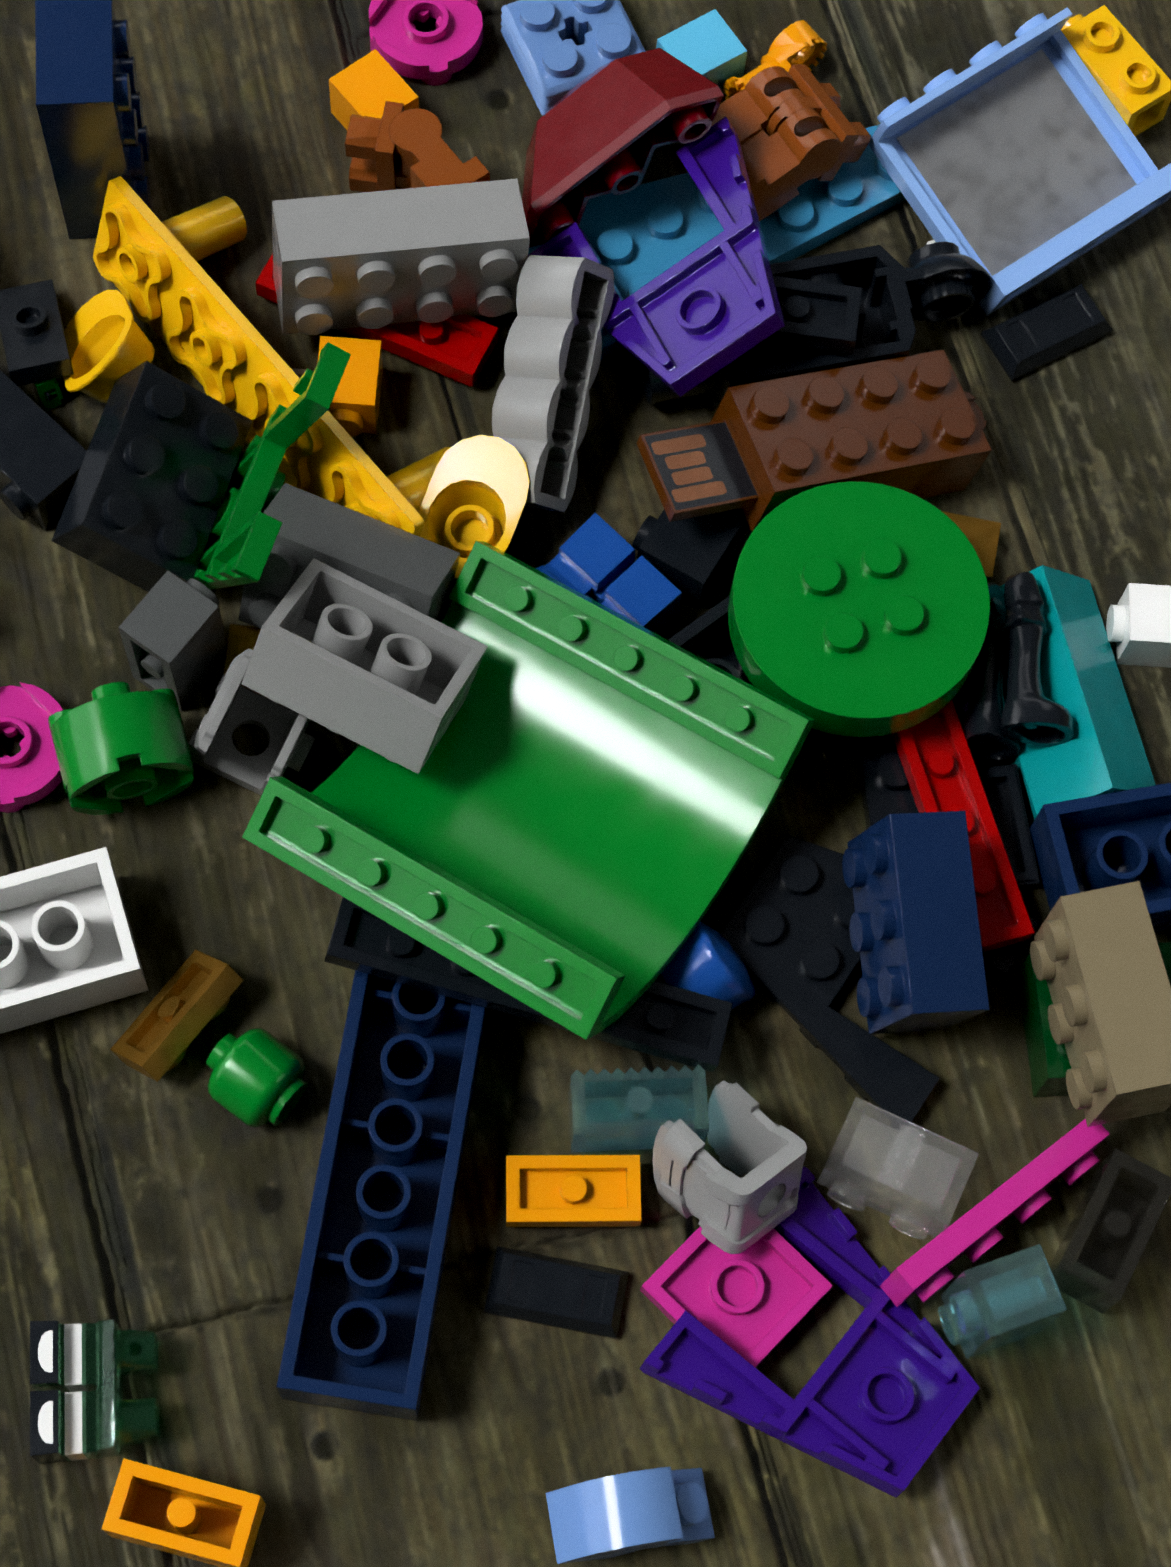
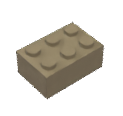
(1108, 1002)

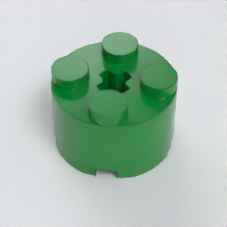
(121, 749)

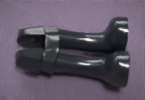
(1027, 716)

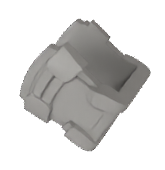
(234, 706)
(730, 1208)

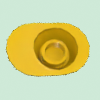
(104, 345)
(475, 496)

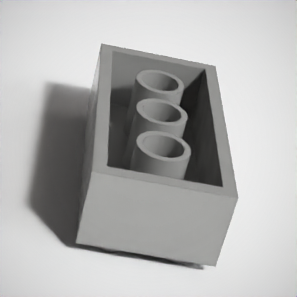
(398, 256)

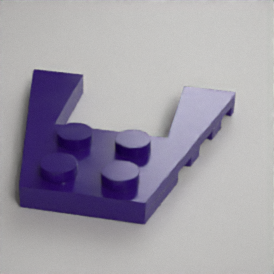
(713, 299)
(874, 1399)

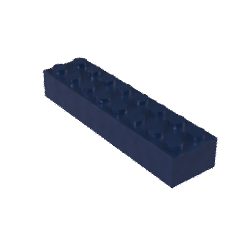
(382, 1200)

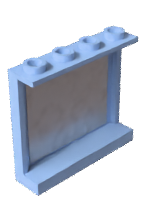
(1019, 159)

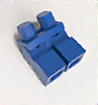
(605, 569)

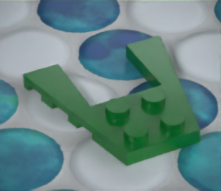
(241, 532)

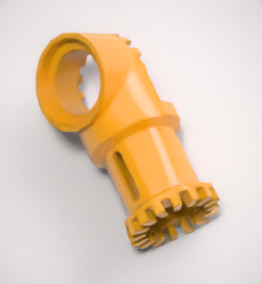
(794, 45)

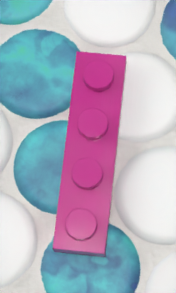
(977, 1229)

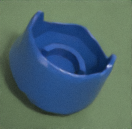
(710, 968)

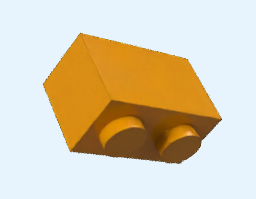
(183, 1515)

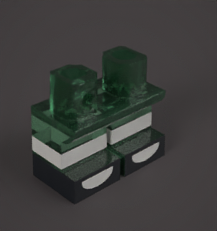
(80, 1390)

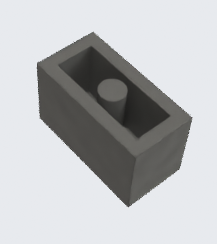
(175, 637)

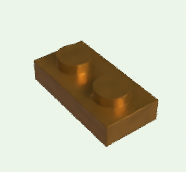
(177, 1015)

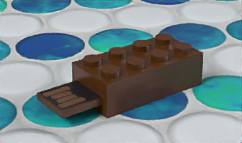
(866, 422)

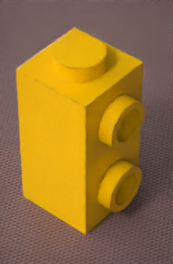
(1121, 68)

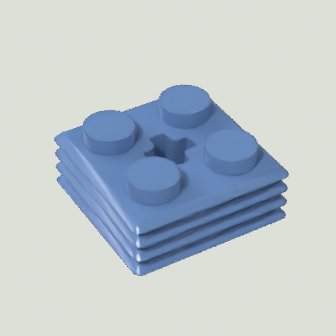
(545, 40)

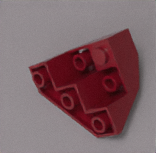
(606, 134)

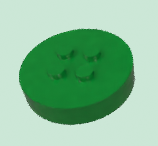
(859, 608)

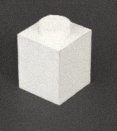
(1142, 626)

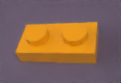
(573, 1190)

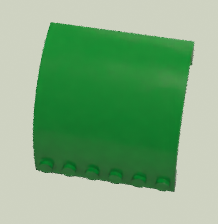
(564, 811)

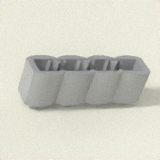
(550, 368)

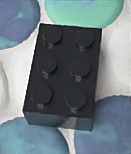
(152, 478)

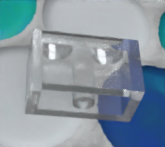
(896, 1170)

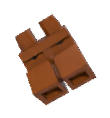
(790, 133)
(404, 152)

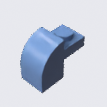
(629, 1513)

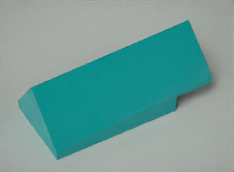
(1085, 679)

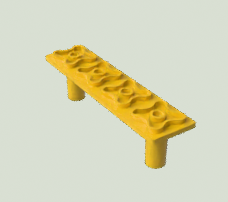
(233, 362)

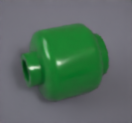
(256, 1077)

